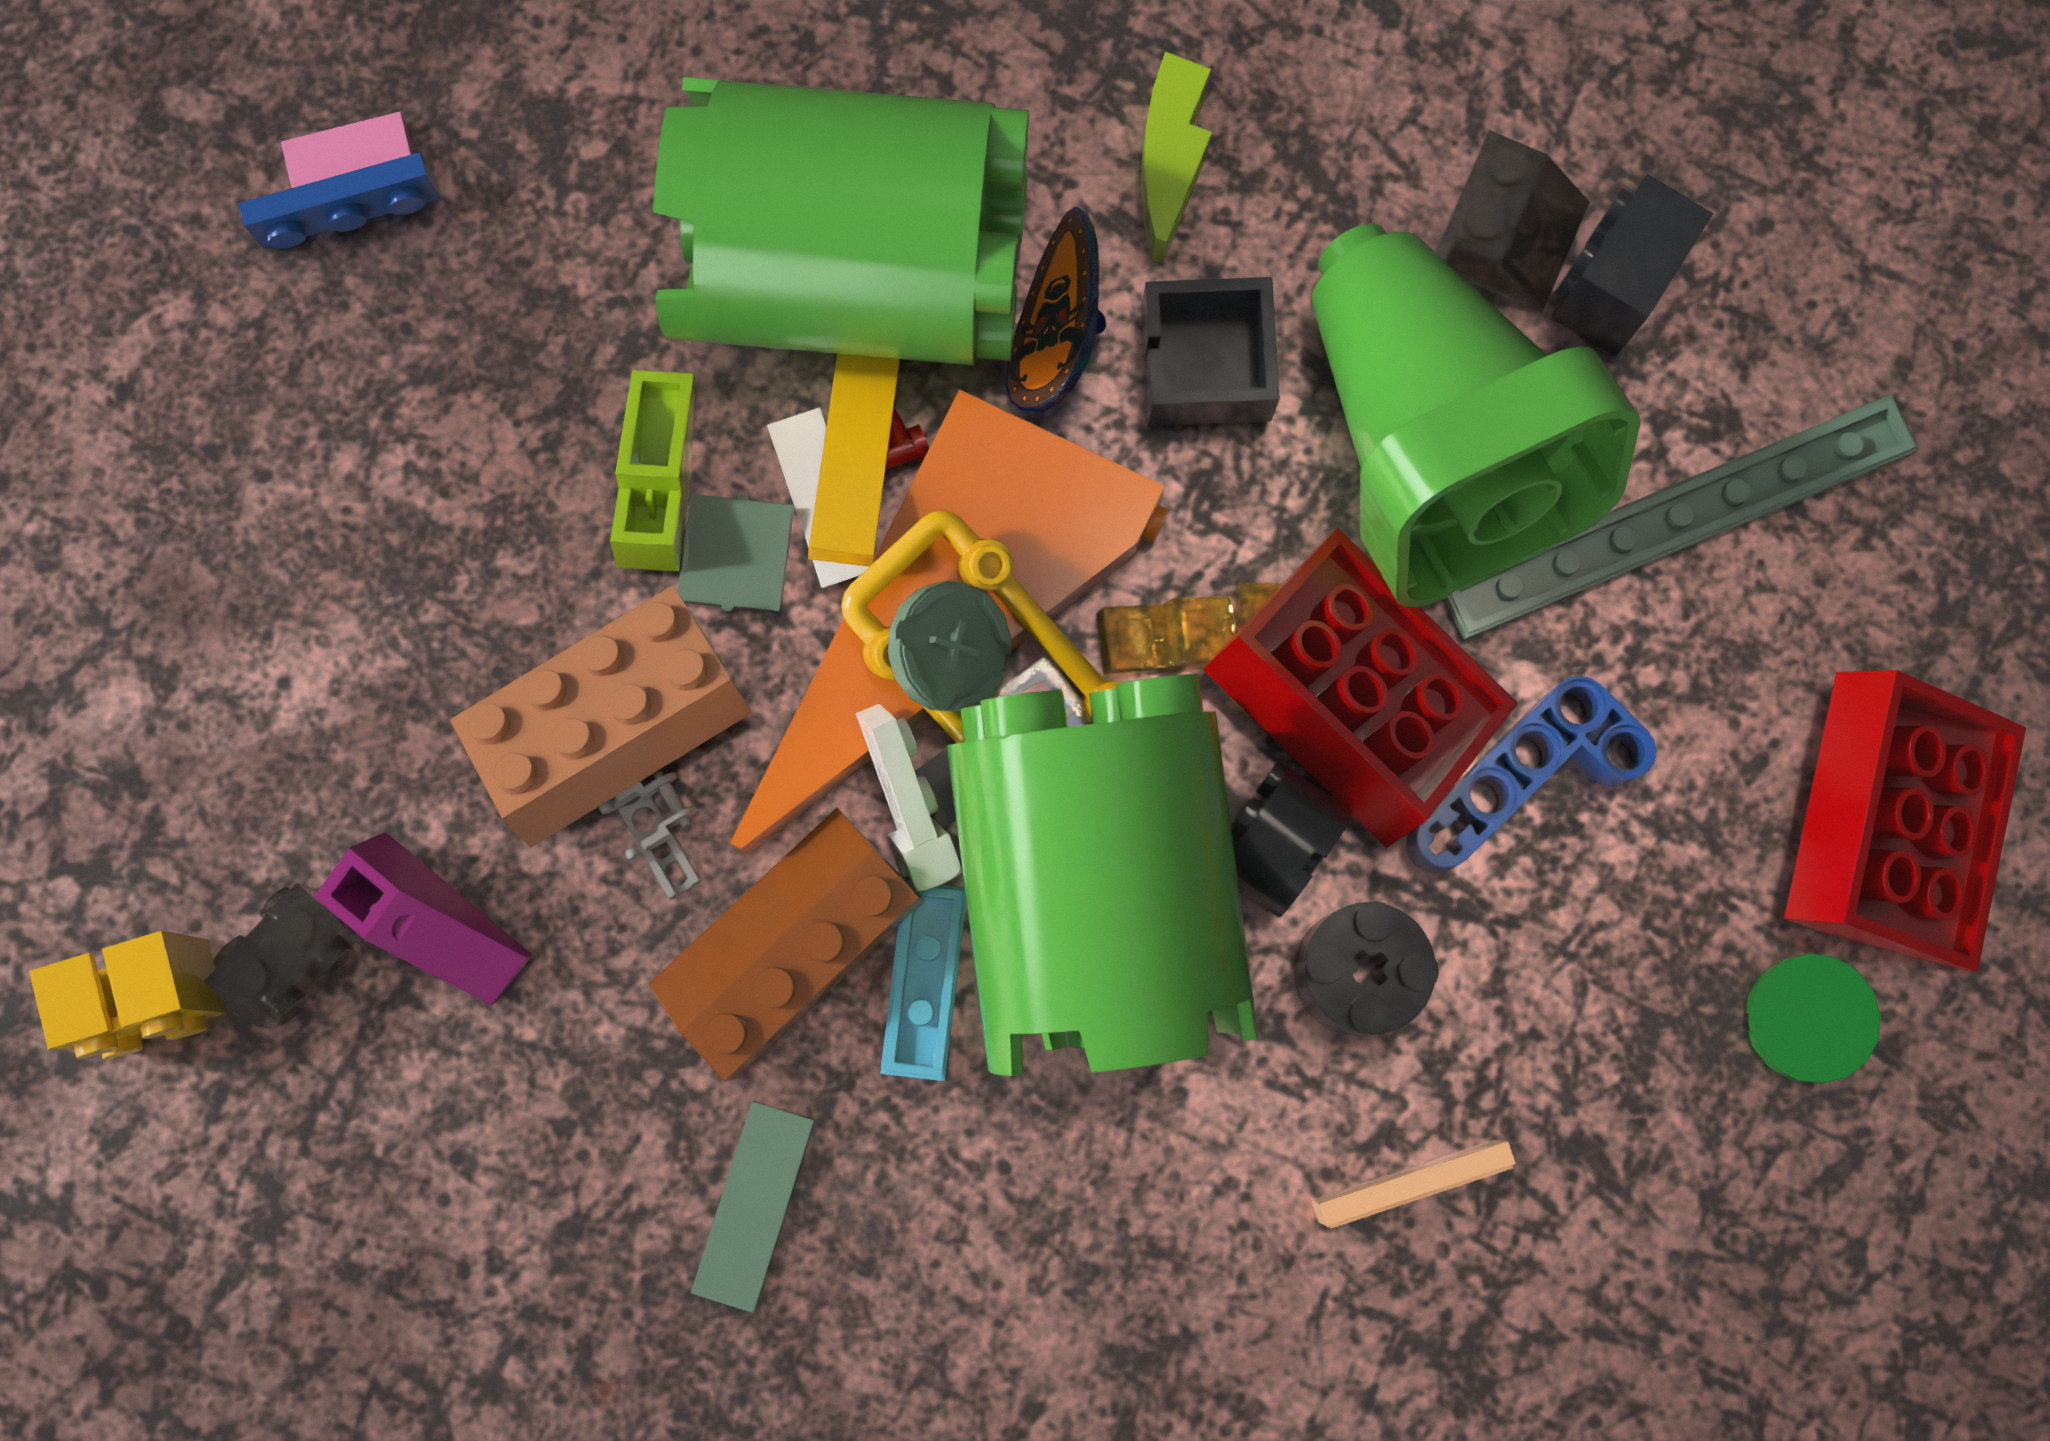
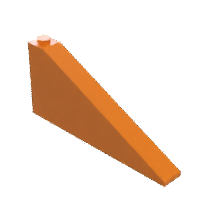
(1043, 497)

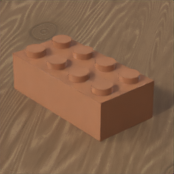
(599, 717)

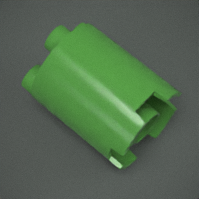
(843, 221)
(1101, 876)

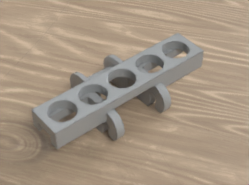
(660, 832)

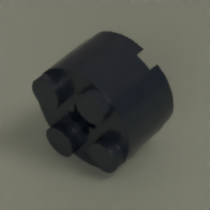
(1284, 838)
(1402, 970)

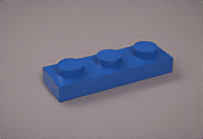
(340, 202)

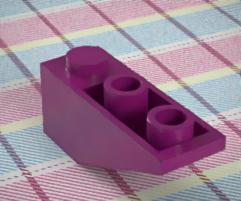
(421, 918)

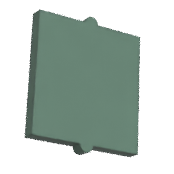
(736, 553)

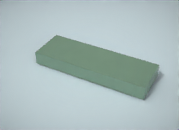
(753, 1206)

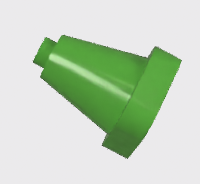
(1460, 421)

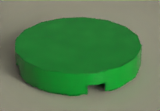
(1813, 1018)

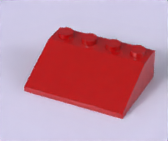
(1362, 689)
(1906, 819)

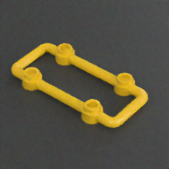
(980, 564)

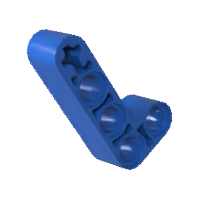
(1515, 782)

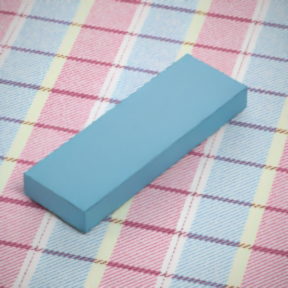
(924, 986)

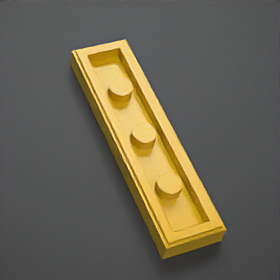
(854, 460)

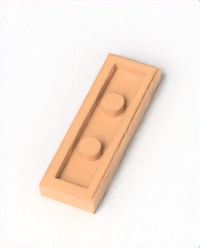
(1413, 1183)

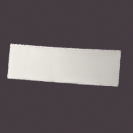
(799, 451)

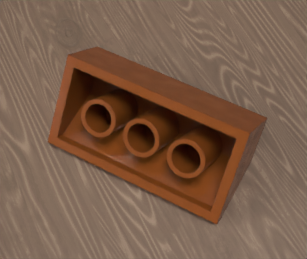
(784, 945)

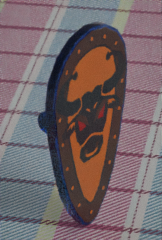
(1057, 318)

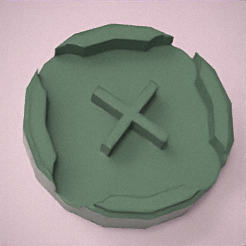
(949, 646)

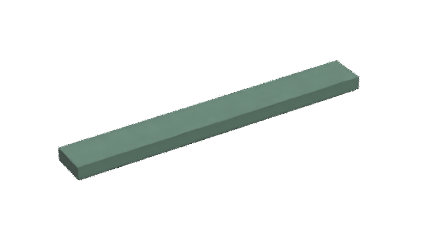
(1690, 514)

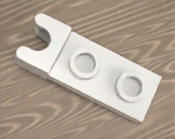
(920, 843)

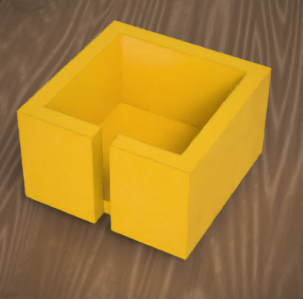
(143, 993)

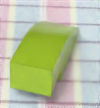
(1172, 149)
(654, 471)

